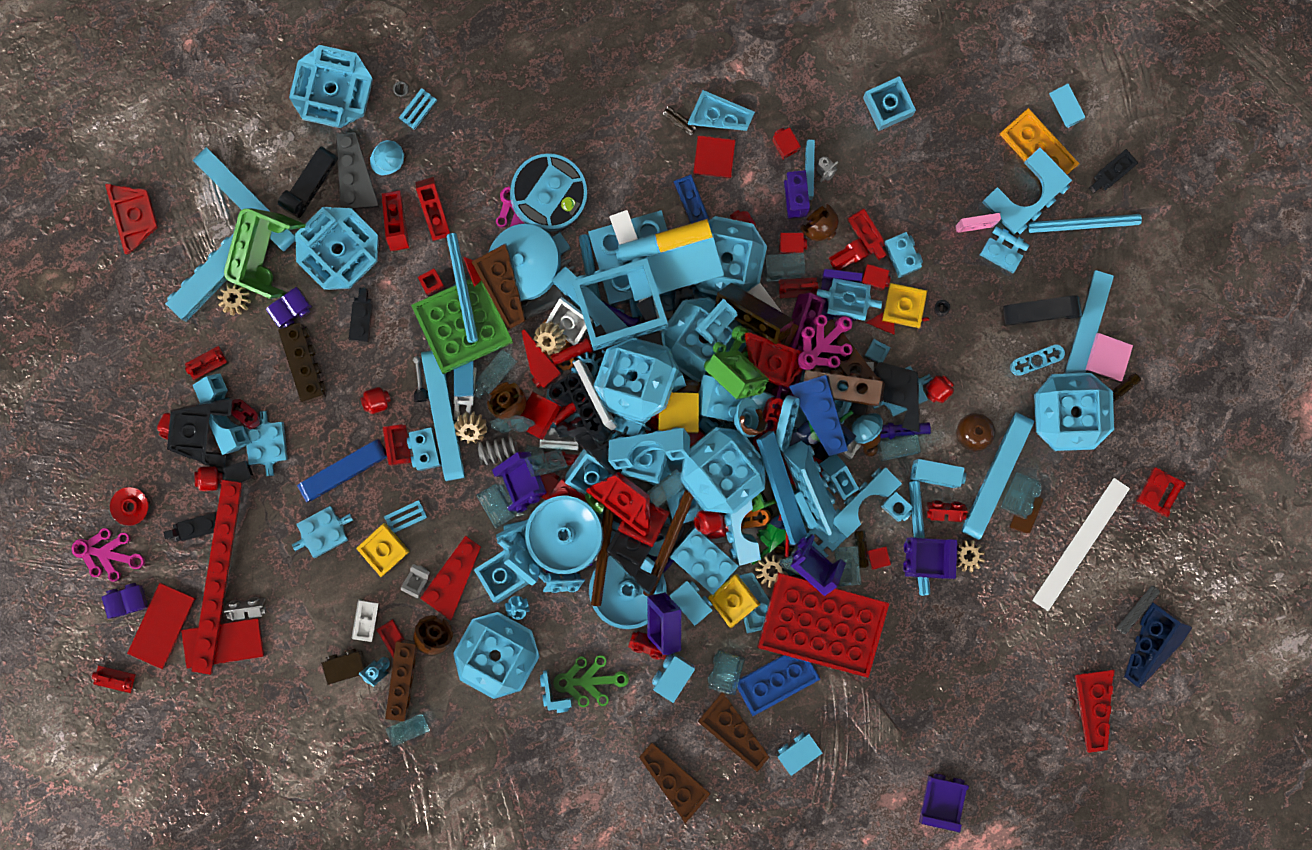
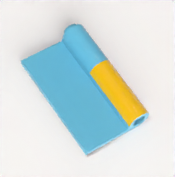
(675, 258)

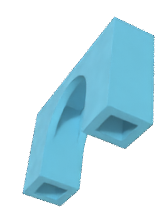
(1052, 180)

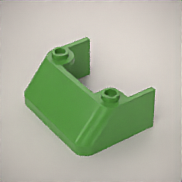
(249, 250)

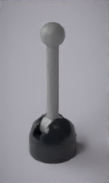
(420, 394)

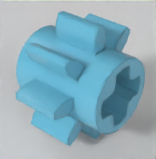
(517, 607)

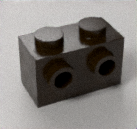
(343, 667)

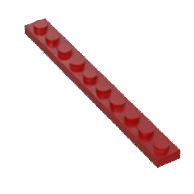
(217, 577)

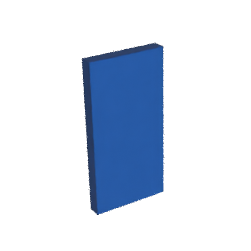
(775, 682)

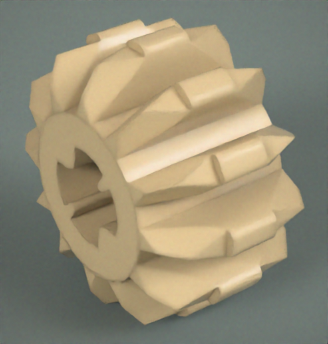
(227, 299)
(550, 337)
(470, 427)
(973, 560)
(767, 565)

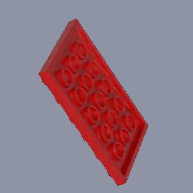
(822, 629)

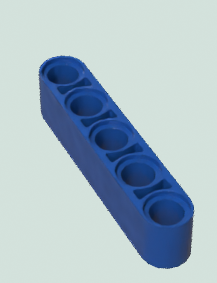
(342, 470)

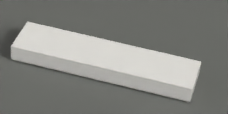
(588, 382)

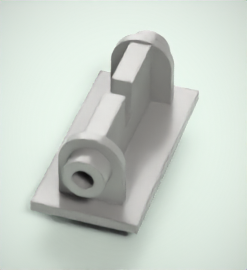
(826, 168)
(236, 609)

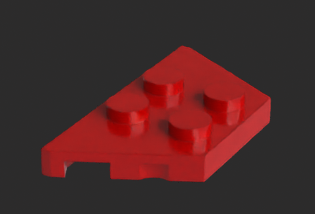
(132, 215)
(774, 360)
(624, 500)

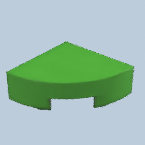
(595, 504)

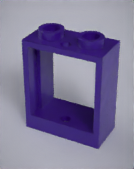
(664, 623)

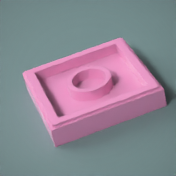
(978, 222)
(1109, 357)

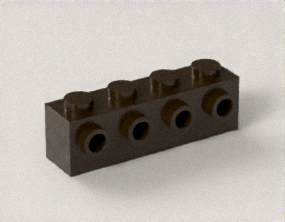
(756, 313)
(302, 363)

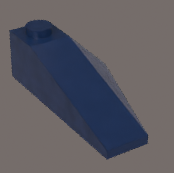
(1157, 641)

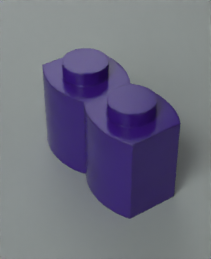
(288, 308)
(125, 601)

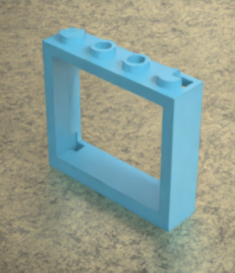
(630, 332)

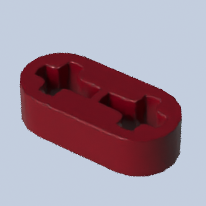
(247, 411)

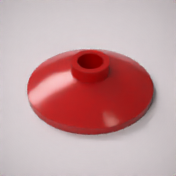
(121, 501)

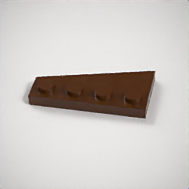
(500, 282)
(728, 727)
(679, 787)

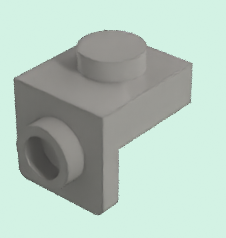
(415, 580)

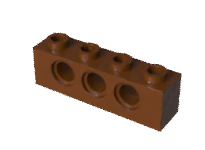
(855, 361)
(872, 397)
(401, 680)

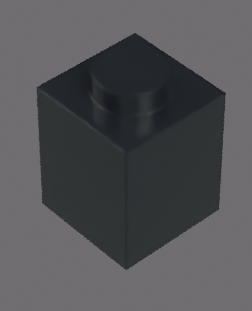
(239, 472)

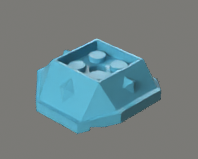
(329, 68)
(322, 234)
(747, 254)
(684, 339)
(650, 390)
(1054, 417)
(704, 476)
(517, 653)

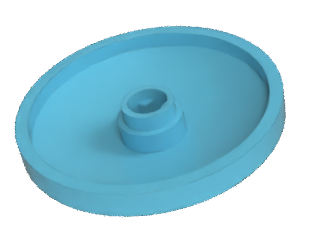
(533, 258)
(564, 534)
(623, 598)

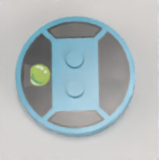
(548, 192)

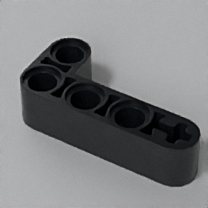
(308, 183)
(1042, 310)
(576, 394)

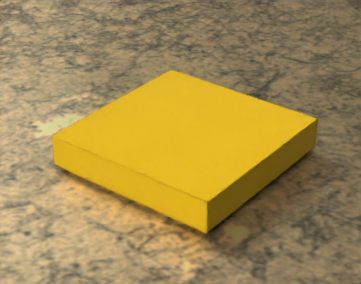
(904, 305)
(680, 412)
(383, 549)
(734, 601)

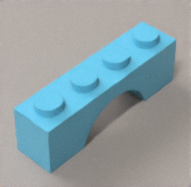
(227, 434)
(627, 450)
(882, 484)
(743, 546)

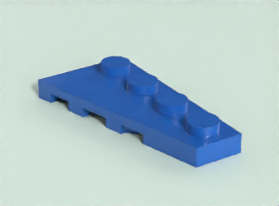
(821, 411)

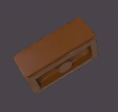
(1026, 525)

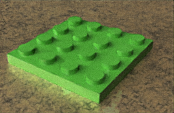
(445, 329)

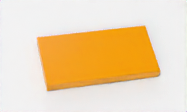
(1028, 134)

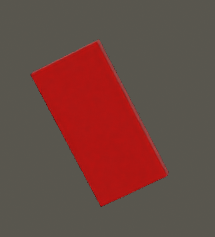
(161, 625)
(235, 642)

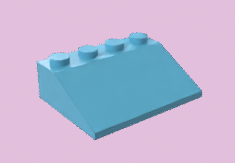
(813, 487)

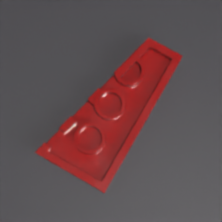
(448, 585)
(1094, 699)

